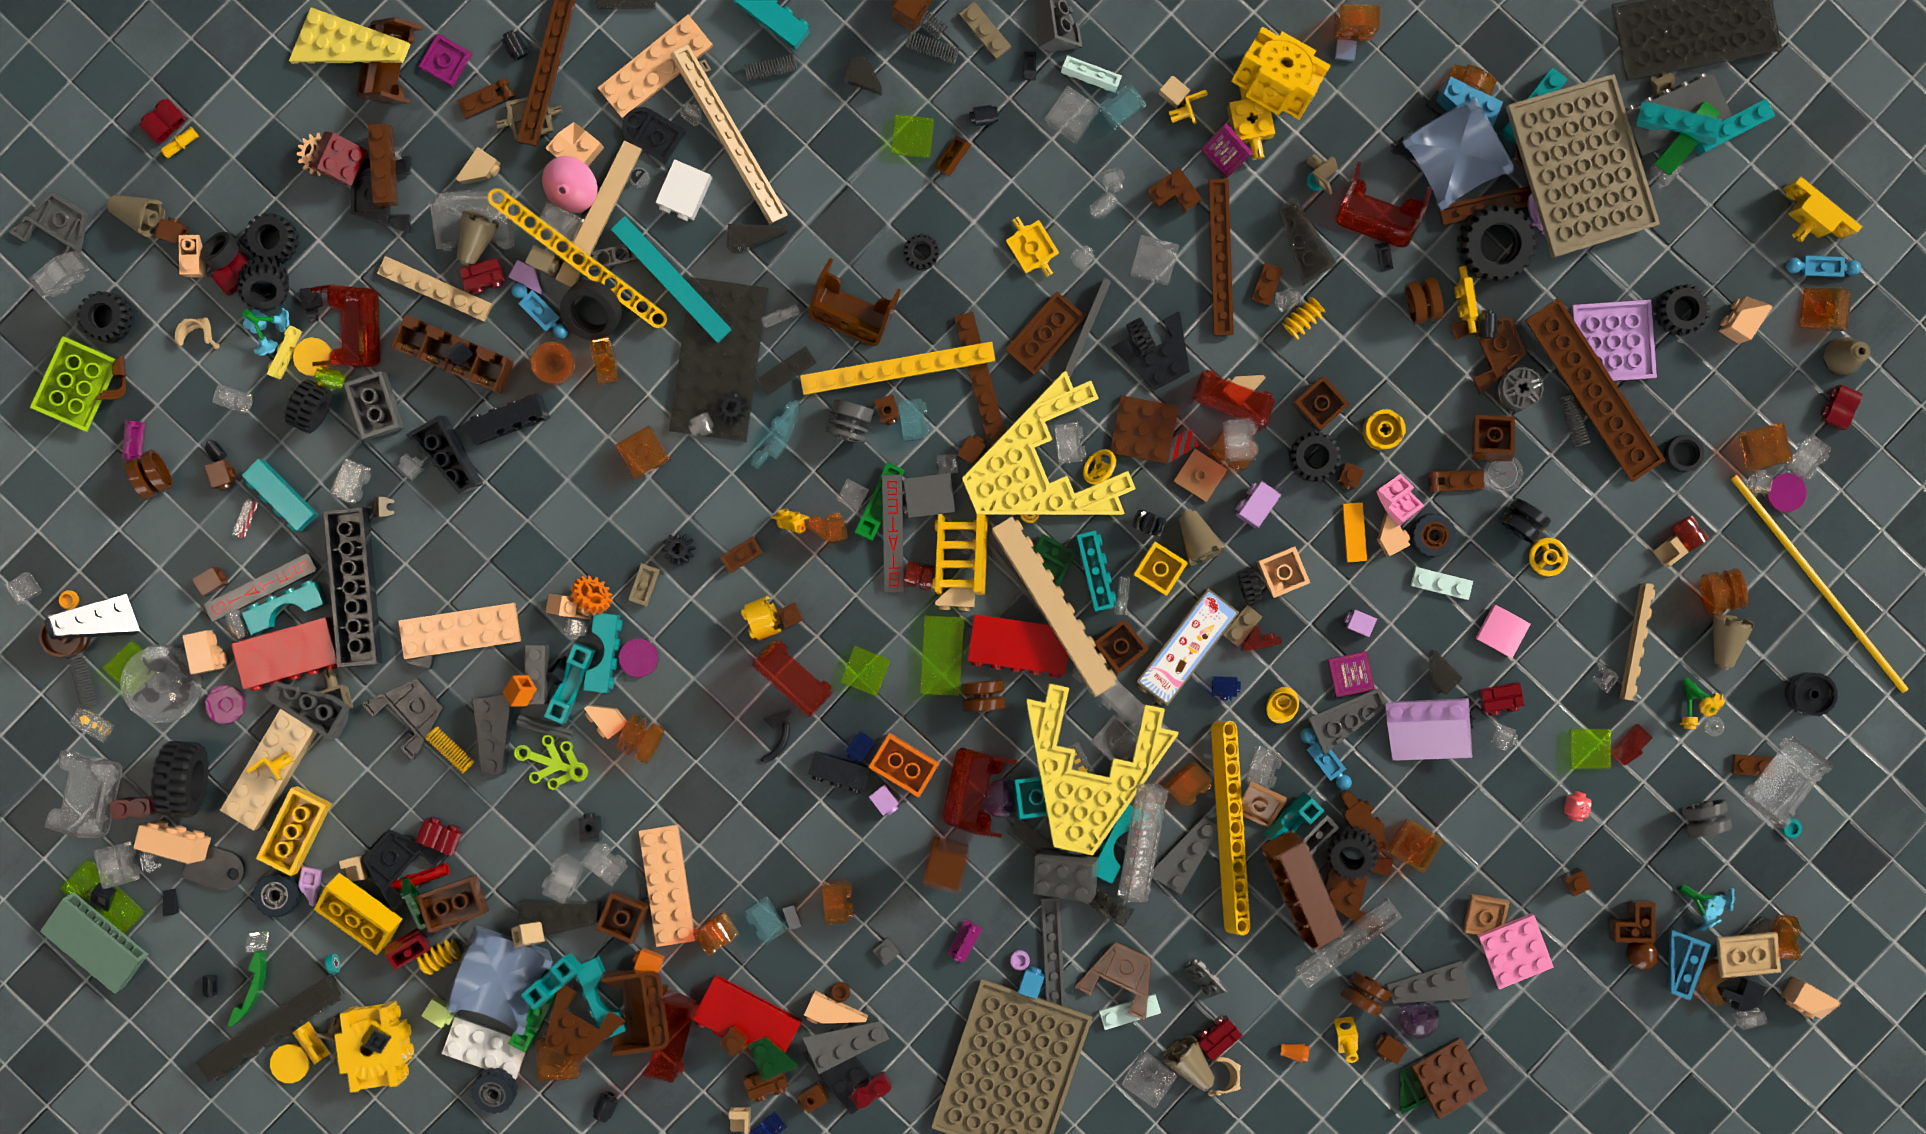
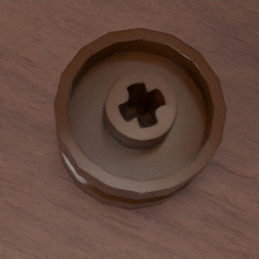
(1424, 300)
(149, 474)
(61, 647)
(983, 696)
(1367, 991)

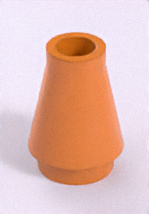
(1297, 1052)

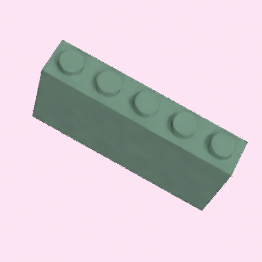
(94, 942)

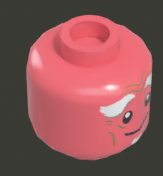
(1577, 806)

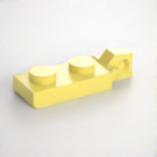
(284, 353)

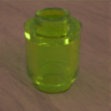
(329, 378)

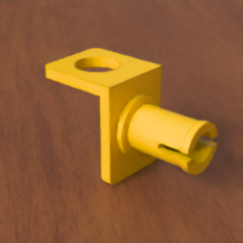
(1186, 111)
(275, 765)
(1347, 1039)

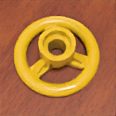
(1100, 469)
(1555, 557)

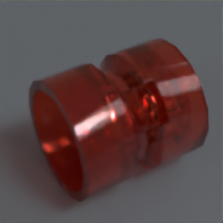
(1689, 532)
(919, 575)

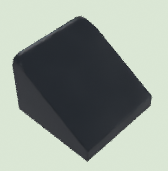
(459, 353)
(215, 451)
(102, 898)
(210, 985)
(375, 1039)

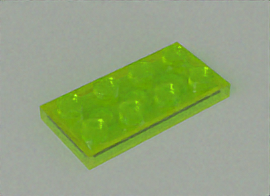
(942, 655)
(123, 912)

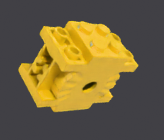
(1280, 73)
(369, 1067)

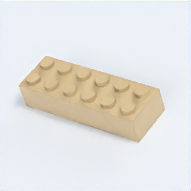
(259, 791)

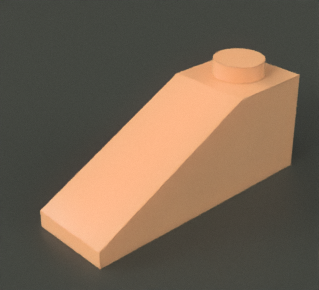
(827, 1010)

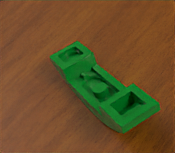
(1683, 144)
(873, 514)
(258, 966)
(534, 1022)

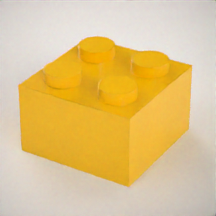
(1160, 568)

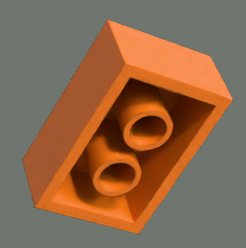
(904, 764)

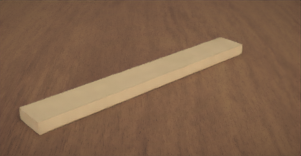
(601, 210)

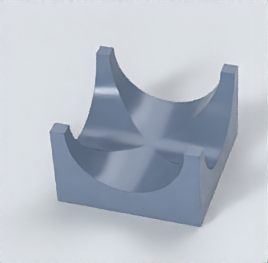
(1458, 151)
(495, 976)

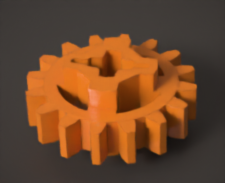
(591, 595)

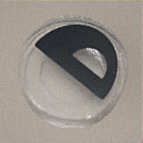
(639, 177)

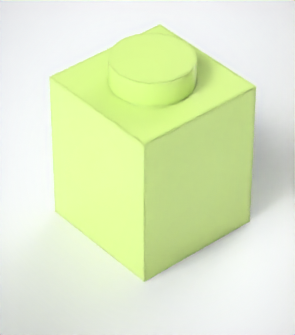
(437, 1012)

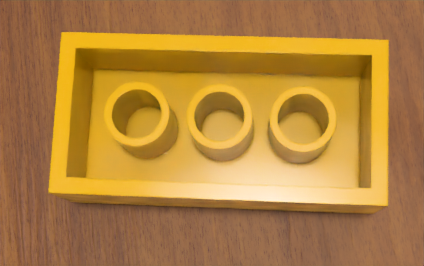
(294, 830)
(358, 914)

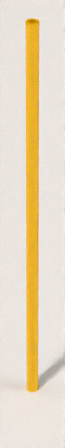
(1819, 583)

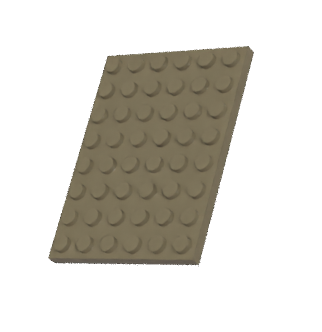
(1582, 165)
(1011, 1065)

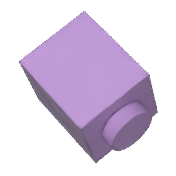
(1360, 622)
(884, 800)

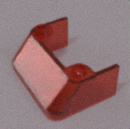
(1379, 218)
(358, 326)
(1232, 399)
(792, 678)
(967, 786)
(667, 1062)

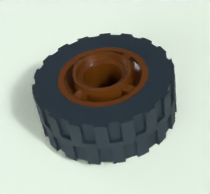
(1443, 541)

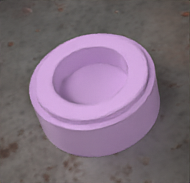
(1019, 960)

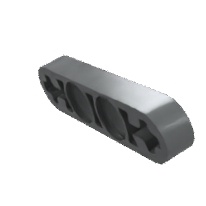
(612, 259)

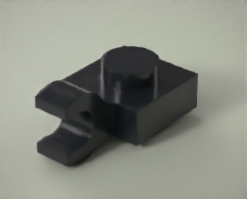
(311, 302)

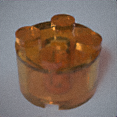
(716, 933)

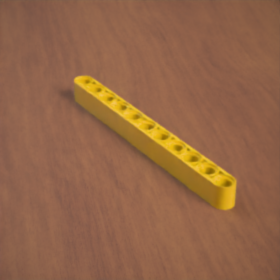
(571, 251)
(1230, 827)

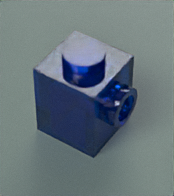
(1225, 687)
(860, 747)

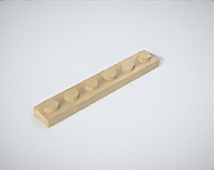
(434, 288)
(1638, 634)

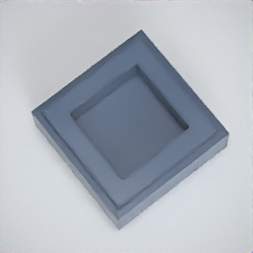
(1345, 50)

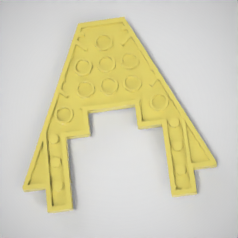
(1012, 477)
(1084, 804)

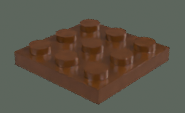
(1144, 429)
(1449, 1078)

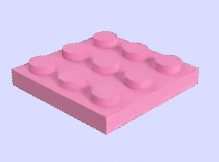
(1515, 951)

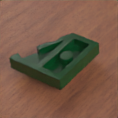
(1055, 557)
(409, 893)
(770, 1058)
(1410, 1091)

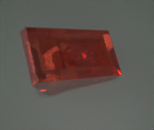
(1254, 640)
(1631, 745)

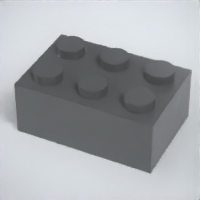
(374, 405)
(1065, 875)

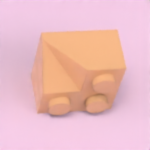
(576, 143)
(1744, 319)
(1283, 572)
(203, 652)
(1808, 999)

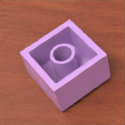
(1257, 504)

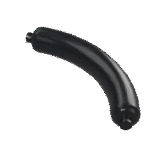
(781, 745)

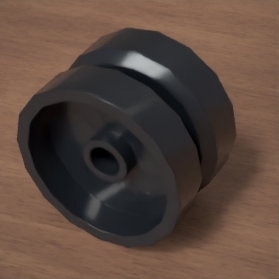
(1525, 521)
(1823, 694)

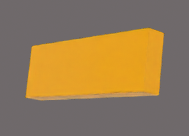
(1354, 532)

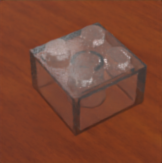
(1072, 114)
(562, 221)
(1154, 260)
(59, 275)
(1239, 440)
(117, 864)
(563, 879)
(1149, 1078)

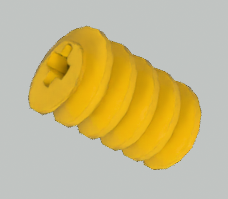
(1303, 317)
(439, 958)

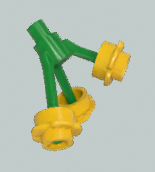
(1708, 705)

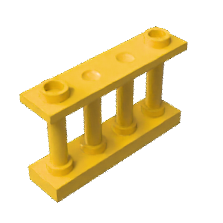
(978, 545)

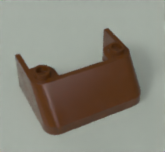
(380, 80)
(848, 313)

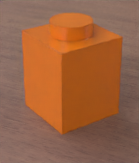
(519, 690)
(648, 960)

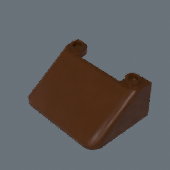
(643, 1011)

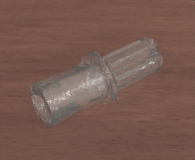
(780, 315)
(1122, 595)

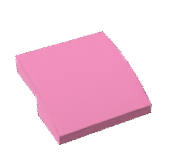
(1399, 500)
(1502, 631)

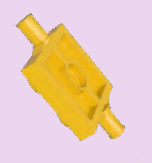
(1032, 247)
(1467, 301)

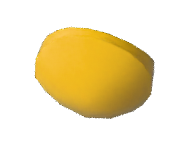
(1282, 705)

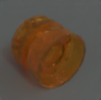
(544, 356)
(1724, 591)
(640, 738)

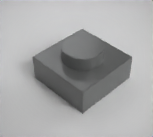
(886, 951)

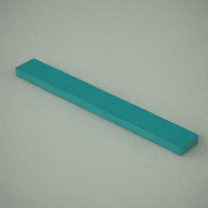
(671, 279)

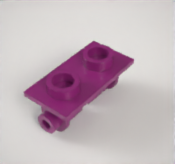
(133, 440)
(964, 941)

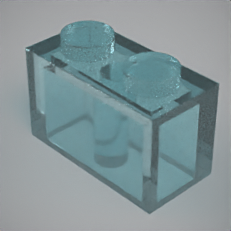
(1122, 107)
(913, 419)
(766, 920)

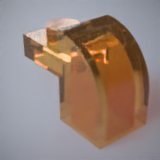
(1474, 77)
(604, 359)
(1788, 932)
(1708, 980)

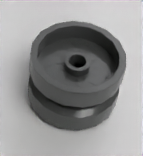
(1707, 818)

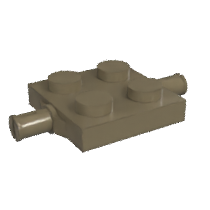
(516, 112)

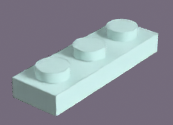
(1091, 74)
(1441, 583)
(1119, 1015)

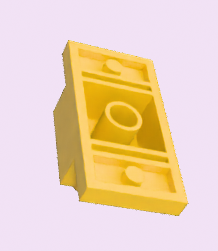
(1817, 212)

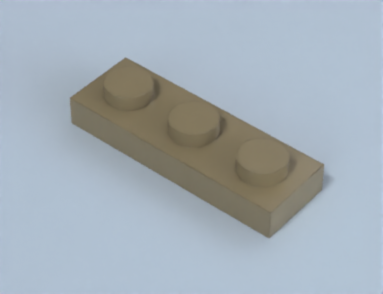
(985, 30)

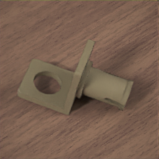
(1323, 171)
(333, 688)
(334, 1027)

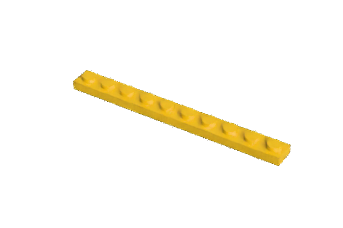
(898, 368)

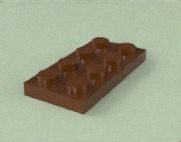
(1045, 333)

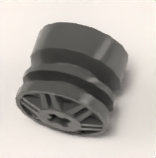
(1509, 393)
(849, 421)

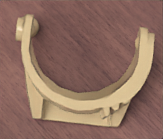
(190, 324)
(1234, 1083)

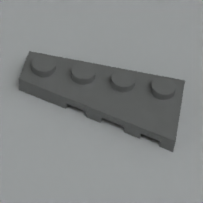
(1340, 721)
(1182, 861)
(1436, 984)
(840, 1045)

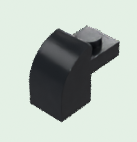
(1747, 996)

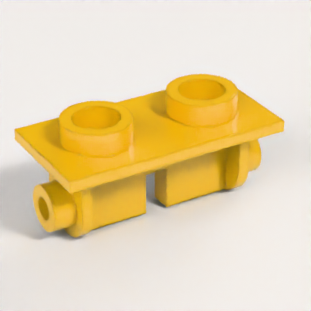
(790, 520)
(311, 1043)

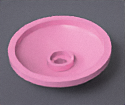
(576, 180)

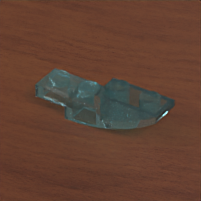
(784, 429)

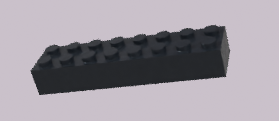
(352, 587)

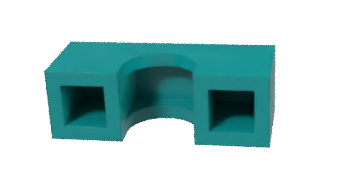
(1302, 810)
(552, 982)

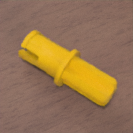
(179, 142)

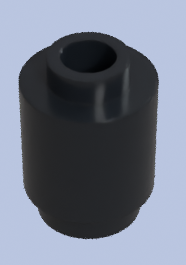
(514, 45)
(983, 115)
(1487, 324)
(605, 1106)

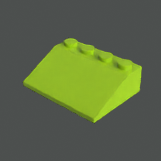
(73, 382)

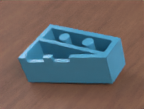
(1456, 92)
(1685, 963)

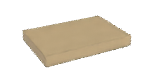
(1748, 954)

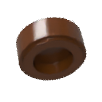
(840, 991)

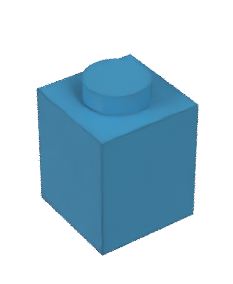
(1031, 982)

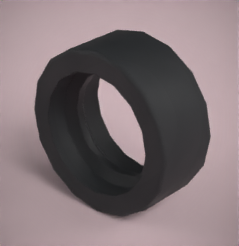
(220, 250)
(1699, 453)

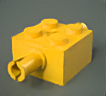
(1251, 133)

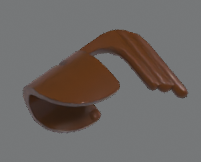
(118, 371)

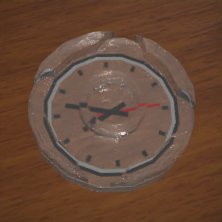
(1503, 475)

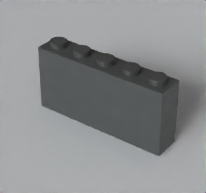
(1686, 98)

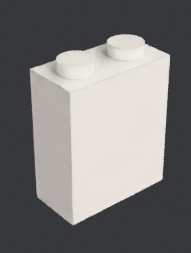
(683, 190)

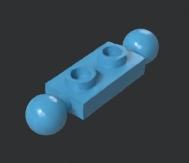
(1823, 266)
(539, 311)
(1328, 762)

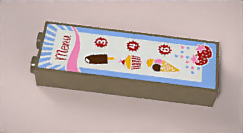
(1186, 647)

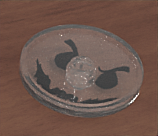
(160, 685)

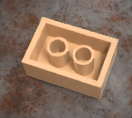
(172, 842)

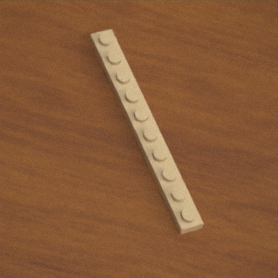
(728, 134)

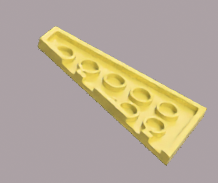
(340, 41)

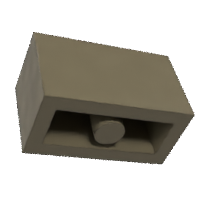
(543, 261)

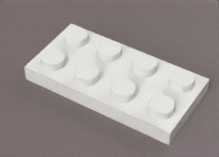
(482, 1046)

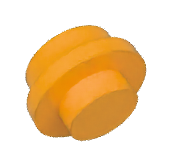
(68, 600)

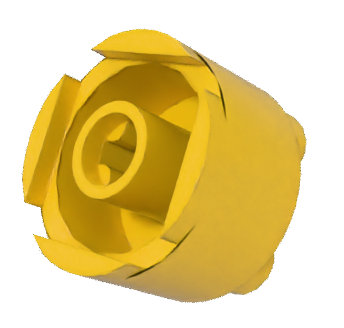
(1380, 440)
(761, 618)

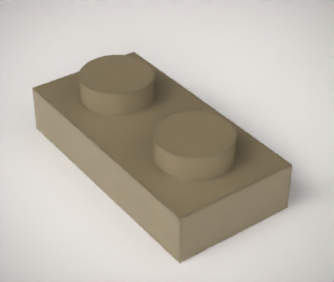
(644, 584)
(1242, 625)

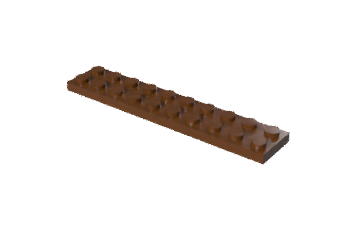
(1594, 389)

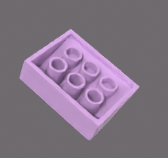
(1429, 729)

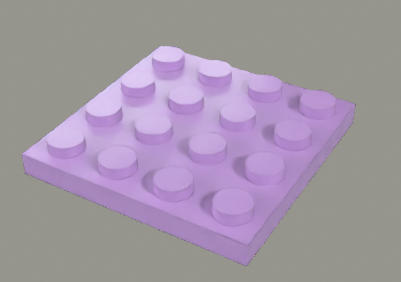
(1620, 337)

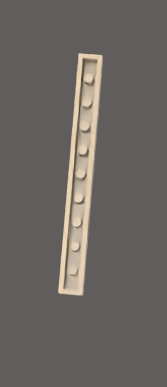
(1053, 607)

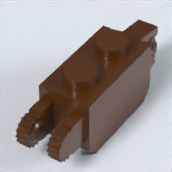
(1359, 814)

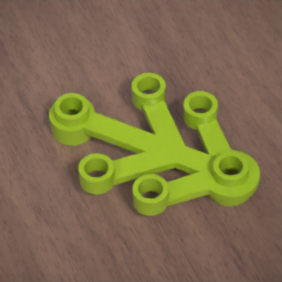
(555, 763)

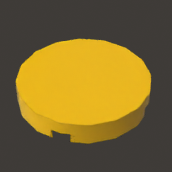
(310, 351)
(289, 1063)

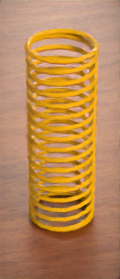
(463, 769)

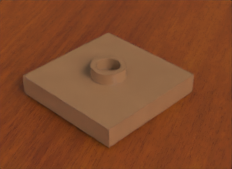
(1200, 475)
(1261, 804)
(1484, 914)

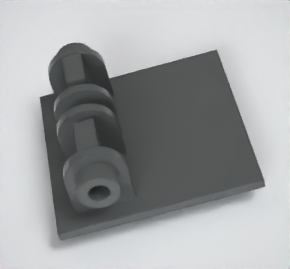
(1209, 984)

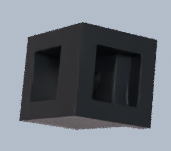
(596, 833)

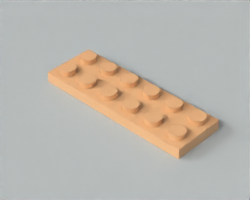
(653, 67)
(459, 630)
(667, 885)

